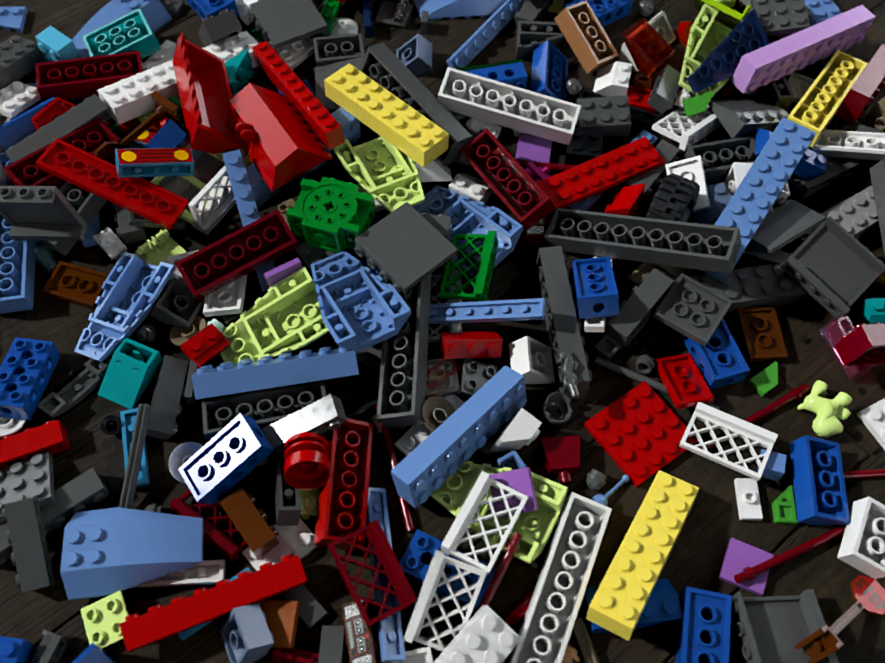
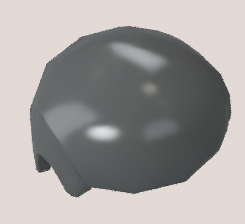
(557, 408)

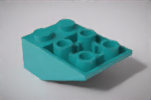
(239, 71)
(129, 373)

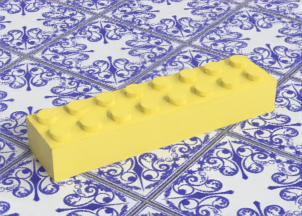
(827, 93)
(387, 115)
(642, 555)

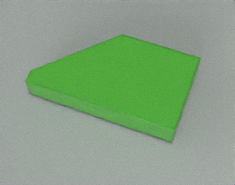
(697, 104)
(765, 380)
(784, 508)

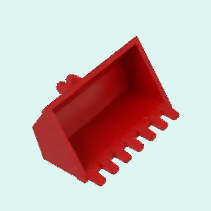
(203, 97)
(273, 135)

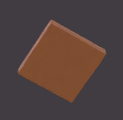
(281, 621)

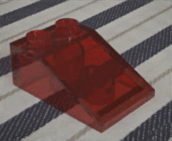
(647, 48)

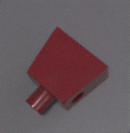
(561, 457)

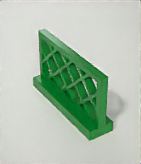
(484, 272)

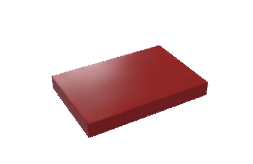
(683, 381)

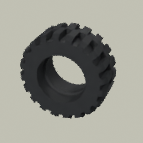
(674, 199)

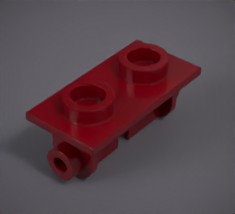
(294, 656)

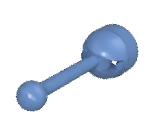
(602, 499)

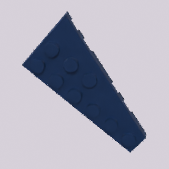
(724, 59)

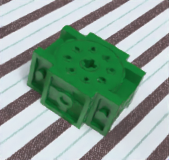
(331, 214)

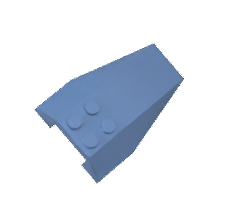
(457, 8)
(152, 9)
(472, 218)
(125, 303)
(356, 303)
(126, 548)

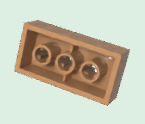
(586, 36)

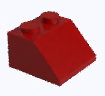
(626, 200)

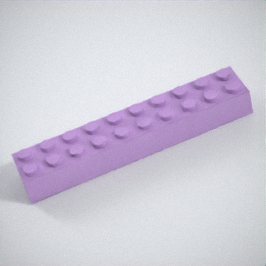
(802, 49)

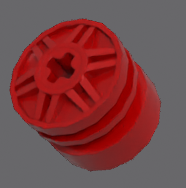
(306, 461)

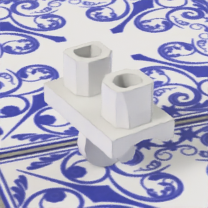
(110, 243)

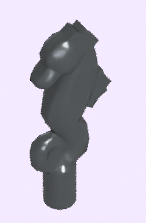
(569, 366)

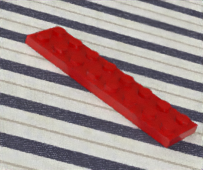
(601, 173)
(102, 180)

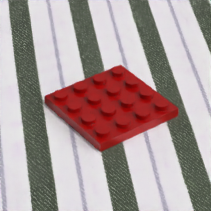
(639, 433)

